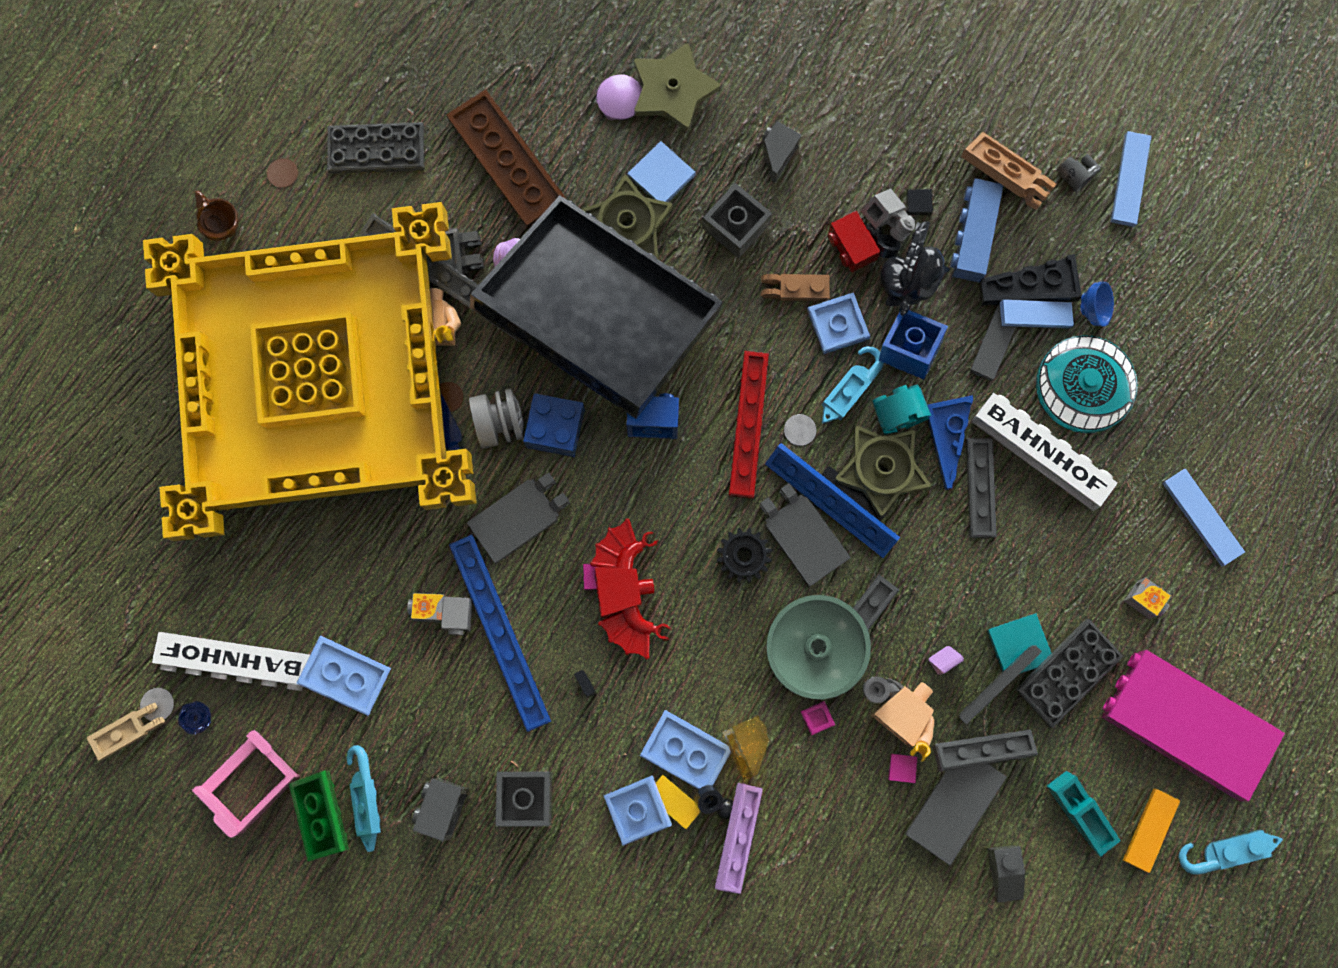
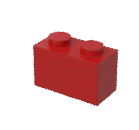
(853, 242)

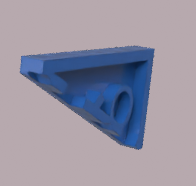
(947, 430)

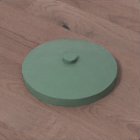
(818, 647)

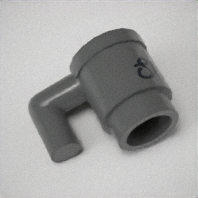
(1076, 174)

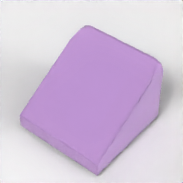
(945, 660)

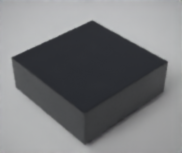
(919, 202)
(585, 683)

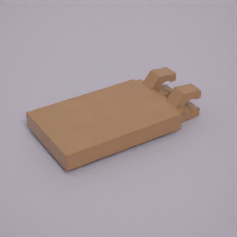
(1008, 169)

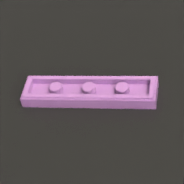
(738, 838)

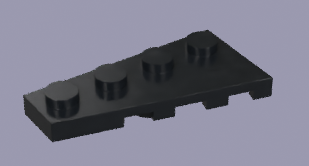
(1047, 282)

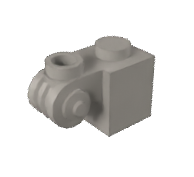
(888, 209)

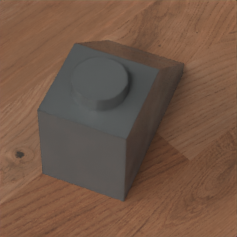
(779, 147)
(1007, 872)

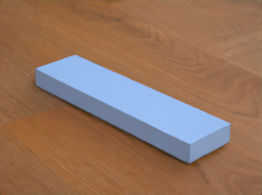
(1130, 179)
(1203, 517)

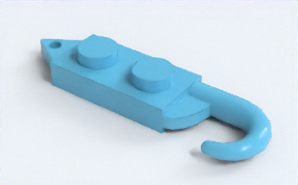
(851, 387)
(364, 799)
(1231, 852)

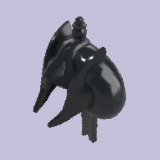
(915, 277)

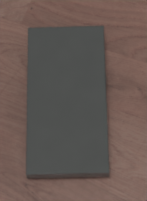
(375, 148)
(1069, 673)
(954, 809)

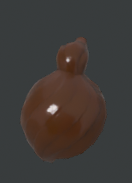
(215, 217)

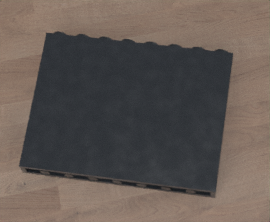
(596, 305)

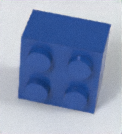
(912, 343)
(657, 419)
(554, 425)

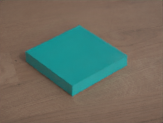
(1015, 637)

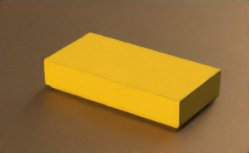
(676, 802)

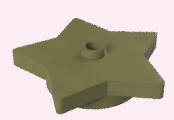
(673, 87)
(630, 205)
(893, 453)

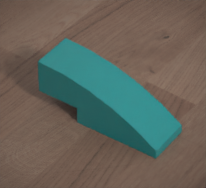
(1083, 813)

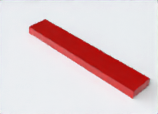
(748, 425)

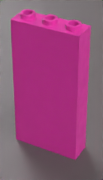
(1192, 725)

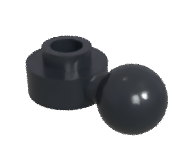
(886, 243)
(713, 802)

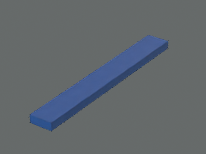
(500, 633)

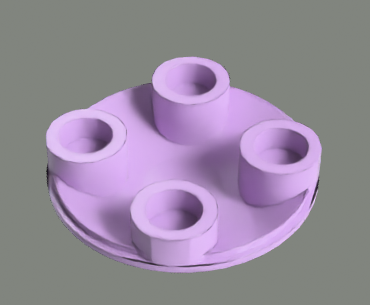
(618, 97)

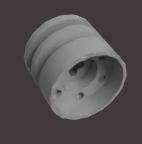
(496, 418)

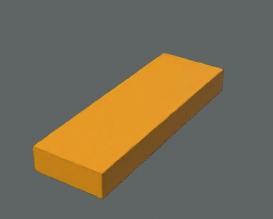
(1151, 830)

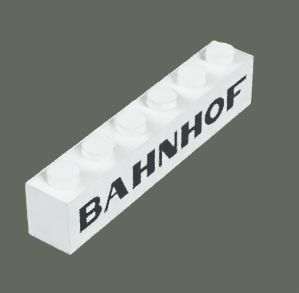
(1044, 451)
(228, 658)

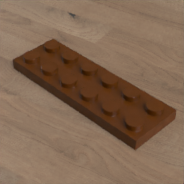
(505, 157)

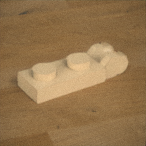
(123, 732)

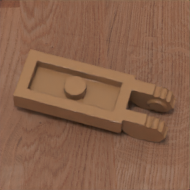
(797, 287)

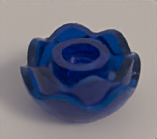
(187, 714)

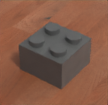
(736, 220)
(524, 799)
(439, 809)

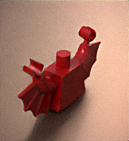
(621, 590)

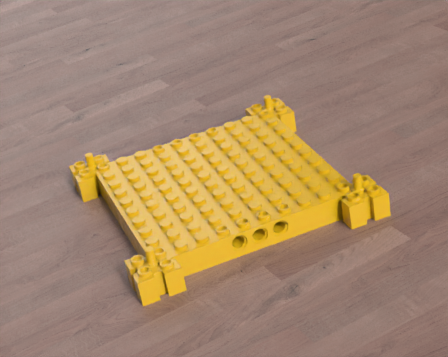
(307, 372)

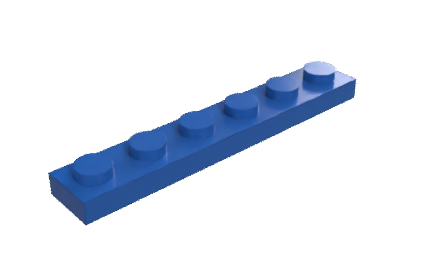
(832, 500)

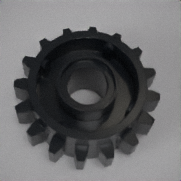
(750, 543)

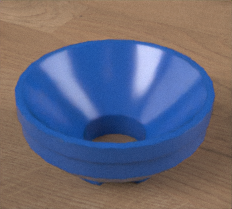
(1098, 304)

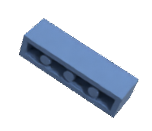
(977, 230)

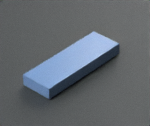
(1036, 314)

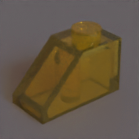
(748, 745)

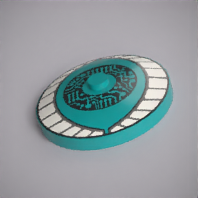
(1086, 384)

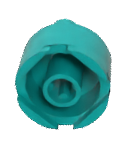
(902, 409)

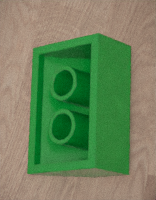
(318, 815)

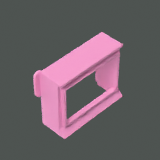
(223, 817)

